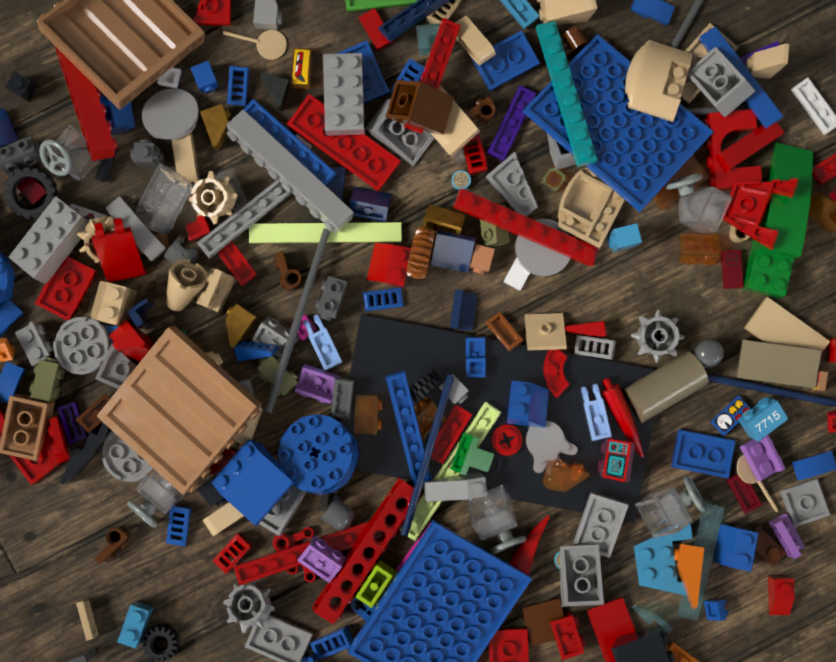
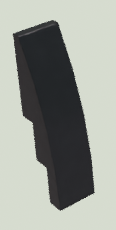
(83, 455)

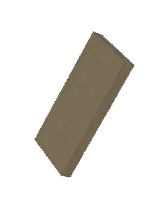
(778, 363)

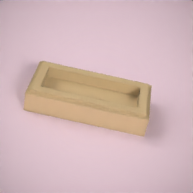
(87, 619)

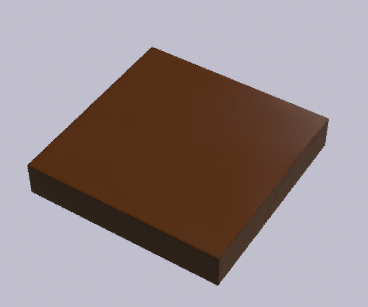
(538, 619)

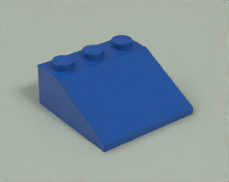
(253, 481)

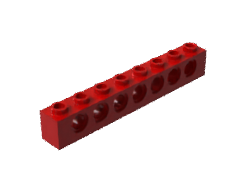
(356, 555)

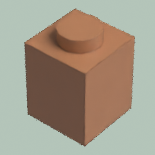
(481, 259)

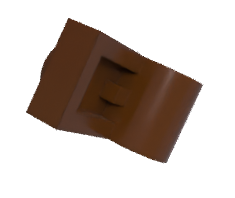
(573, 40)
(476, 112)
(281, 263)
(108, 553)

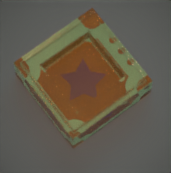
(554, 179)

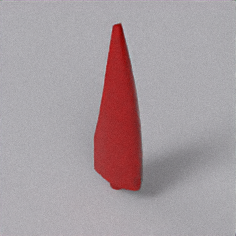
(620, 410)
(525, 553)

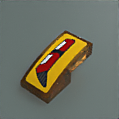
(301, 68)

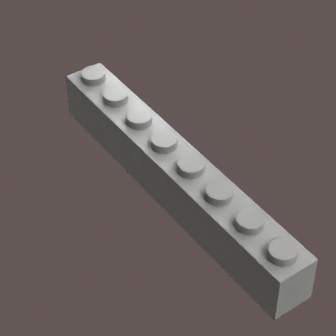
(289, 171)

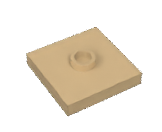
(545, 331)

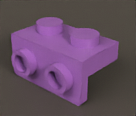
(316, 384)

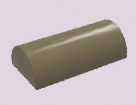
(666, 386)

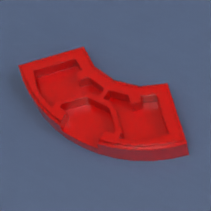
(554, 373)

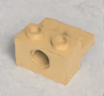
(207, 296)

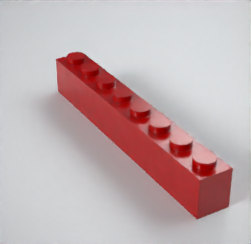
(88, 111)

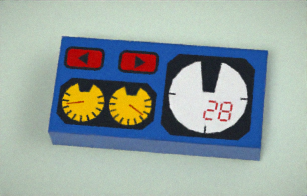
(729, 415)

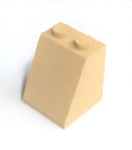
(566, 11)
(112, 303)

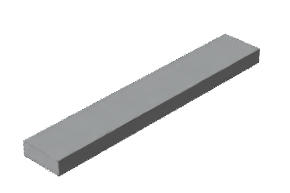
(243, 219)

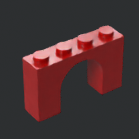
(735, 122)

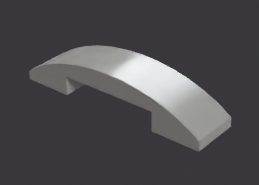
(144, 238)

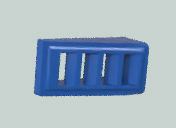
(232, 69)
(406, 70)
(368, 307)
(252, 350)
(172, 517)
(343, 644)

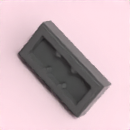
(342, 397)

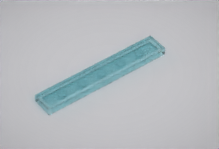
(706, 538)

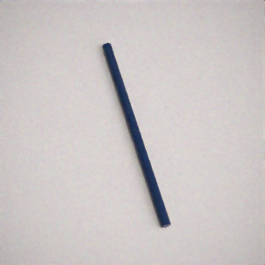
(772, 390)
(427, 455)

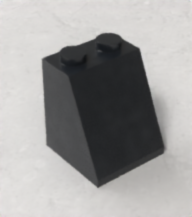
(643, 646)

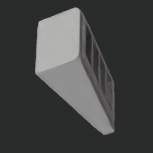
(612, 344)

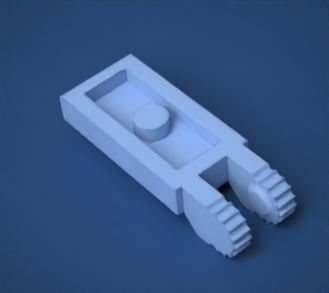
(323, 344)
(596, 414)

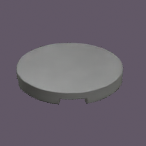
(170, 114)
(538, 259)
(81, 345)
(122, 460)

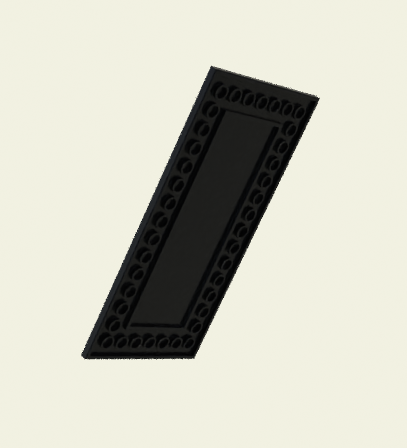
(397, 346)

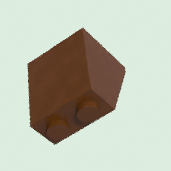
(420, 106)

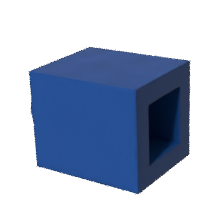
(205, 77)

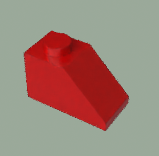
(780, 594)

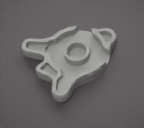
(547, 444)

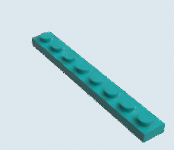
(566, 94)

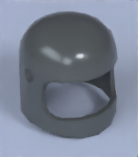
(177, 252)
(709, 353)
(338, 514)

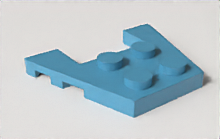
(657, 564)

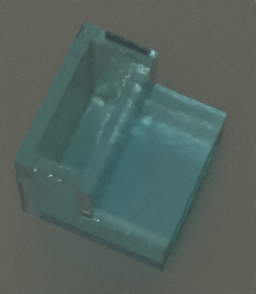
(426, 35)

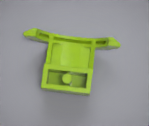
(376, 584)

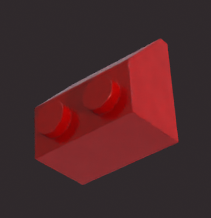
(389, 264)
(131, 341)

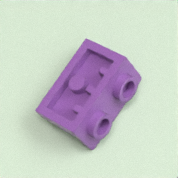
(762, 457)
(787, 535)
(322, 559)

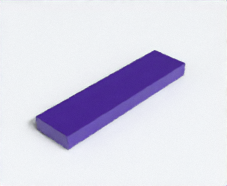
(511, 124)

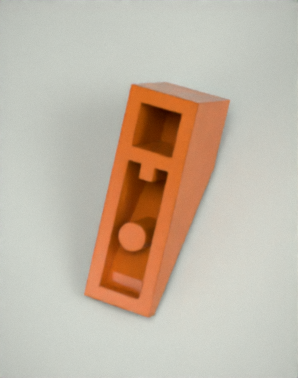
(689, 566)

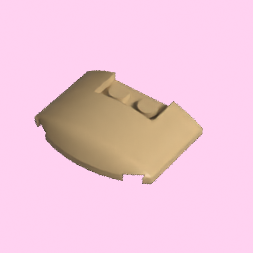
(657, 79)
(588, 207)

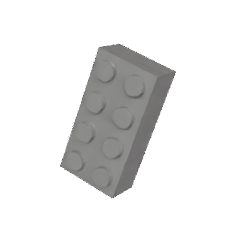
(343, 94)
(49, 240)

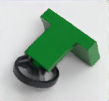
(469, 455)

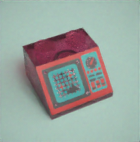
(616, 460)

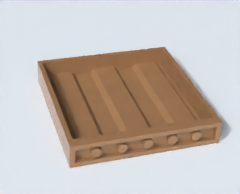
(121, 42)
(179, 410)

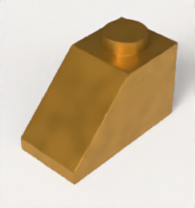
(216, 124)
(238, 323)

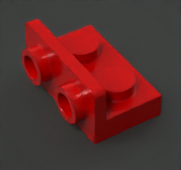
(56, 442)
(567, 636)

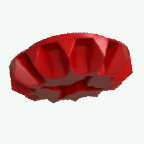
(515, 443)

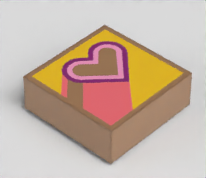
(821, 382)

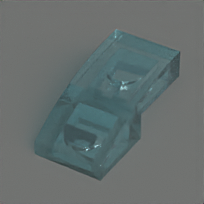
(650, 616)

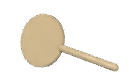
(270, 43)
(746, 474)

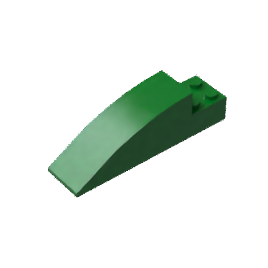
(769, 269)

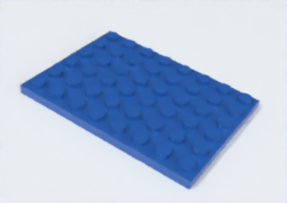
(631, 147)
(441, 603)

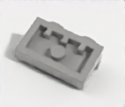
(274, 333)
(35, 343)

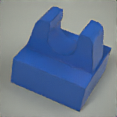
(715, 609)

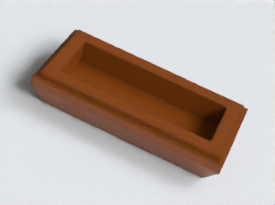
(504, 331)

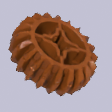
(420, 253)

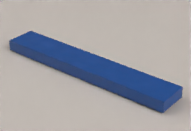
(757, 101)
(290, 142)
(407, 423)

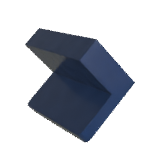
(370, 204)
(463, 310)
(138, 315)

